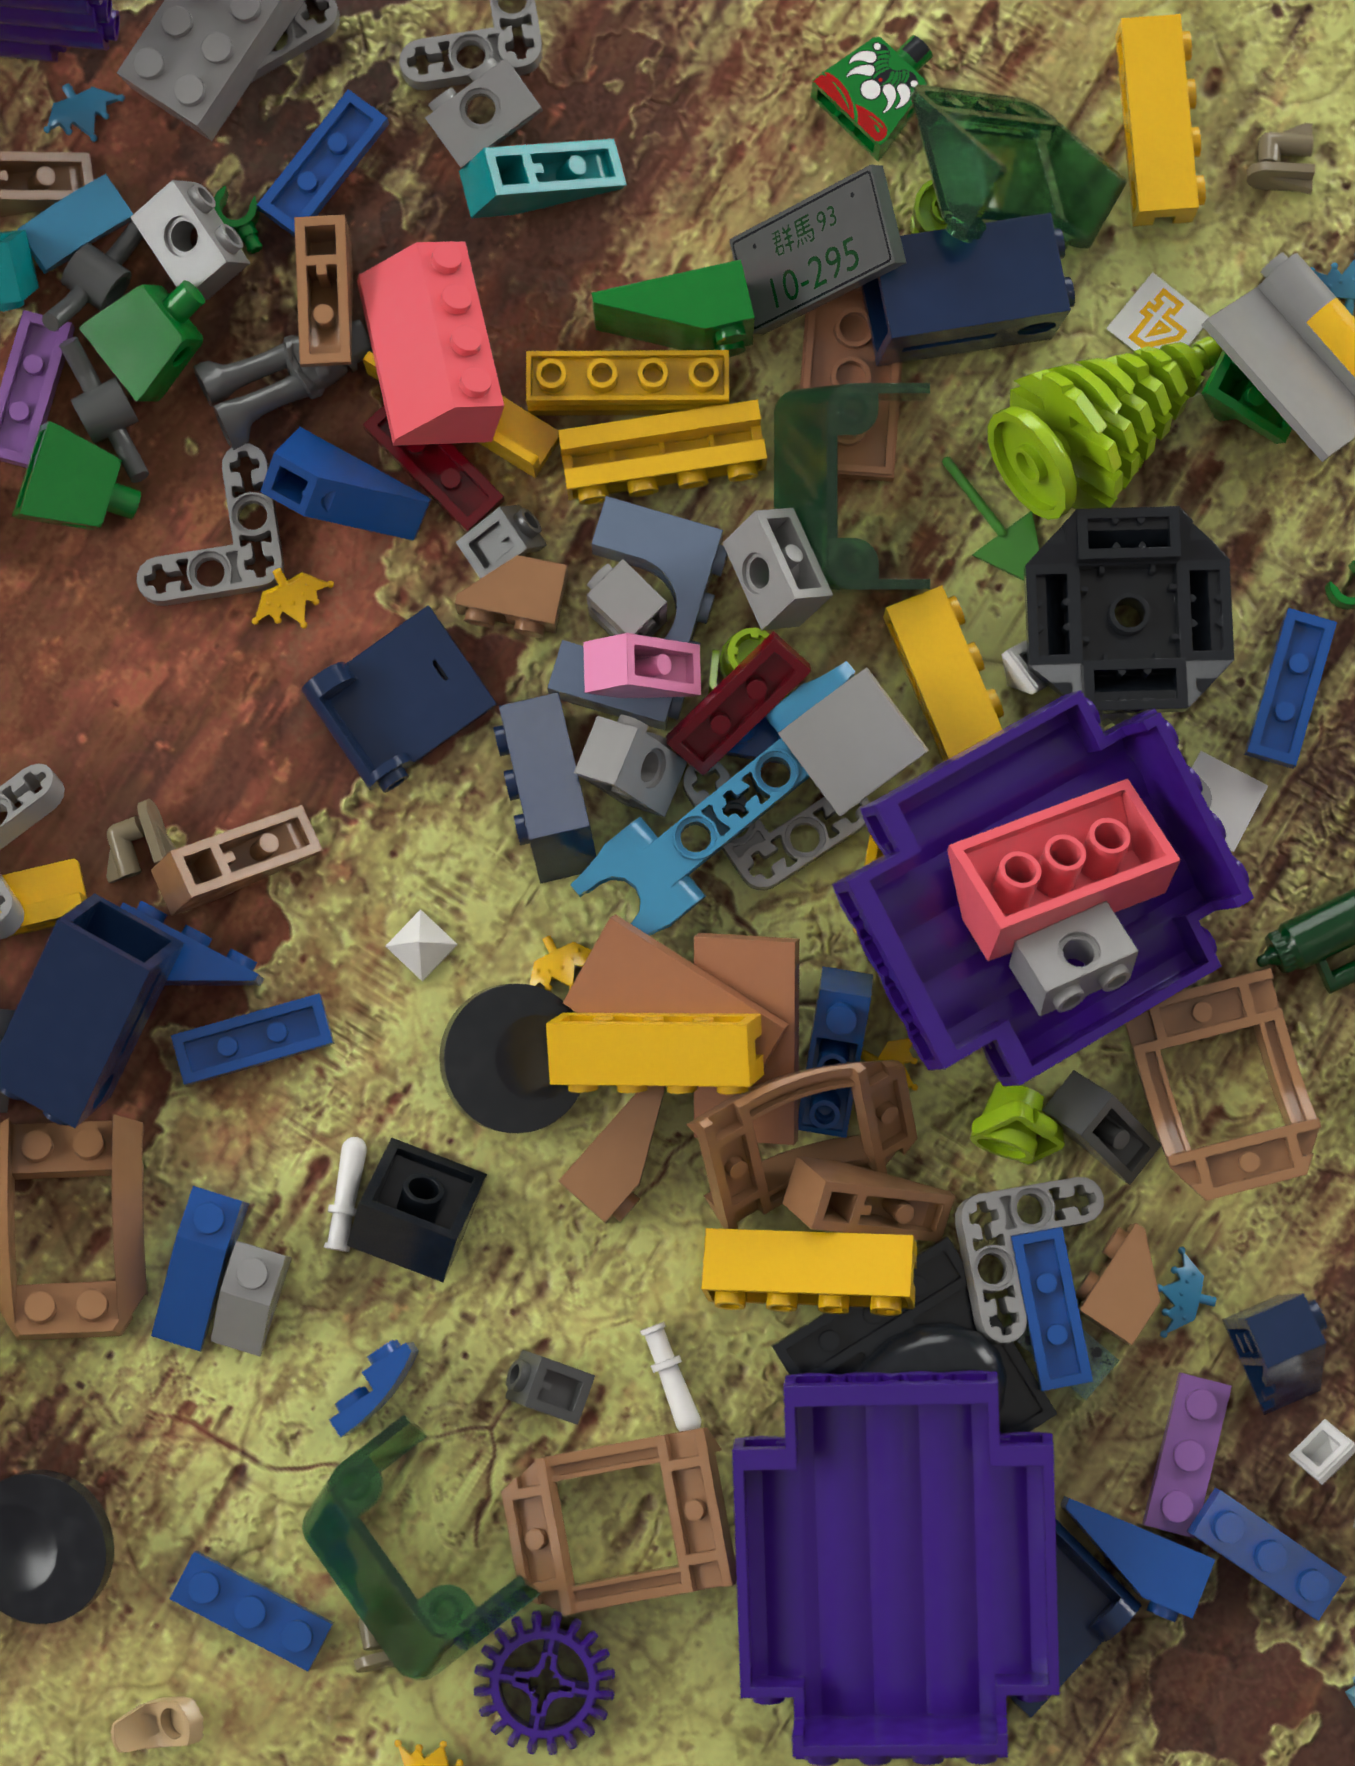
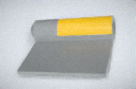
(1296, 351)

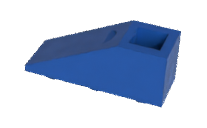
(341, 489)
(197, 962)
(835, 1039)

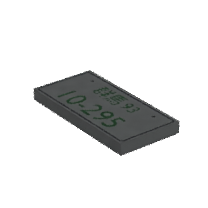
(820, 248)

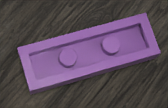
(29, 385)
(1186, 1453)

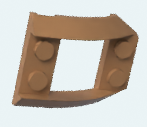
(1207, 1012)
(730, 1149)
(67, 1152)
(694, 1510)

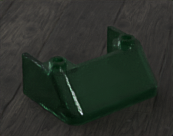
(807, 475)
(414, 1633)

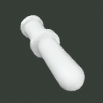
(348, 1181)
(677, 1393)

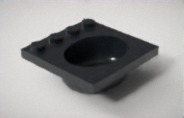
(929, 1338)

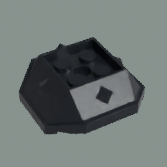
(1141, 561)

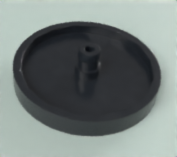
(498, 1059)
(51, 1547)

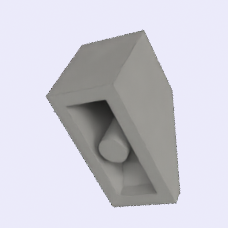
(249, 1297)

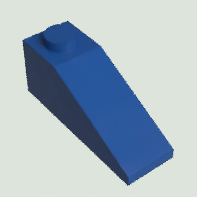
(198, 1267)
(1150, 1564)

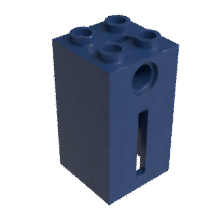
(970, 294)
(84, 1010)

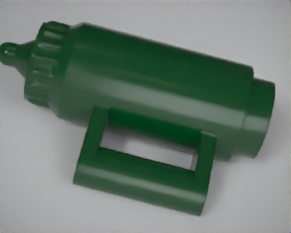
(1313, 939)

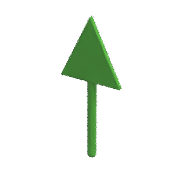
(1013, 545)

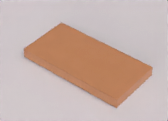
(842, 352)
(644, 976)
(769, 976)

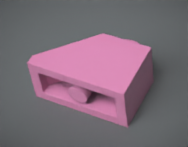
(641, 667)

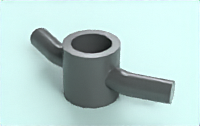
(94, 278)
(104, 410)

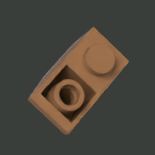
(517, 593)
(1124, 1289)

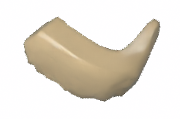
(159, 1724)

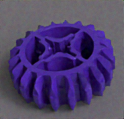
(536, 1727)

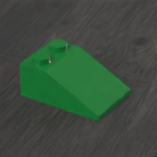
(682, 310)

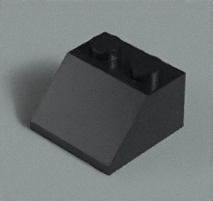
(416, 1209)

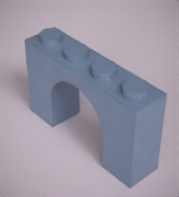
(683, 558)

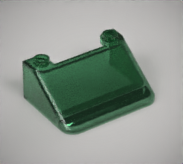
(1008, 162)

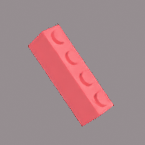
(431, 346)
(1060, 865)

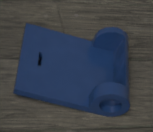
(393, 702)
(1090, 1607)

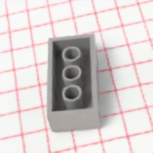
(204, 56)

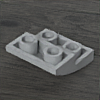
(853, 741)

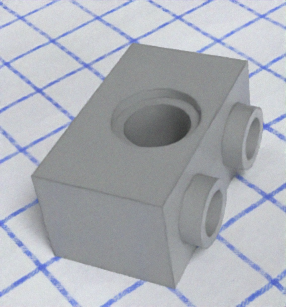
(512, 103)
(167, 227)
(777, 568)
(625, 602)
(631, 764)
(1089, 936)

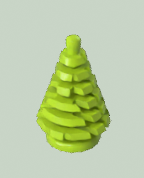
(1088, 428)

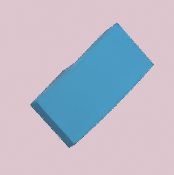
(75, 221)

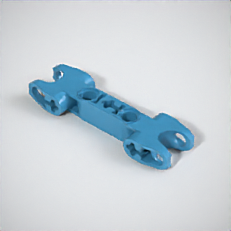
(661, 864)

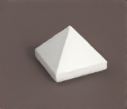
(1017, 670)
(421, 945)
(1323, 1451)

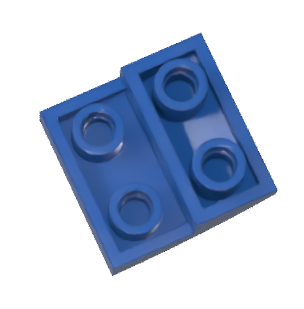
(385, 1375)

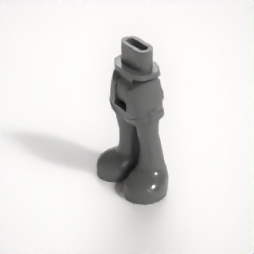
(239, 413)

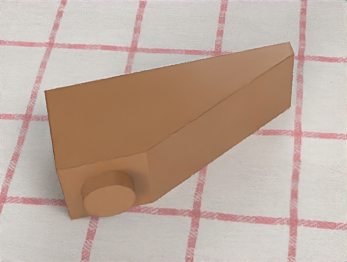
(40, 179)
(324, 290)
(234, 859)
(616, 1159)
(862, 1200)

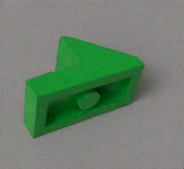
(1234, 396)

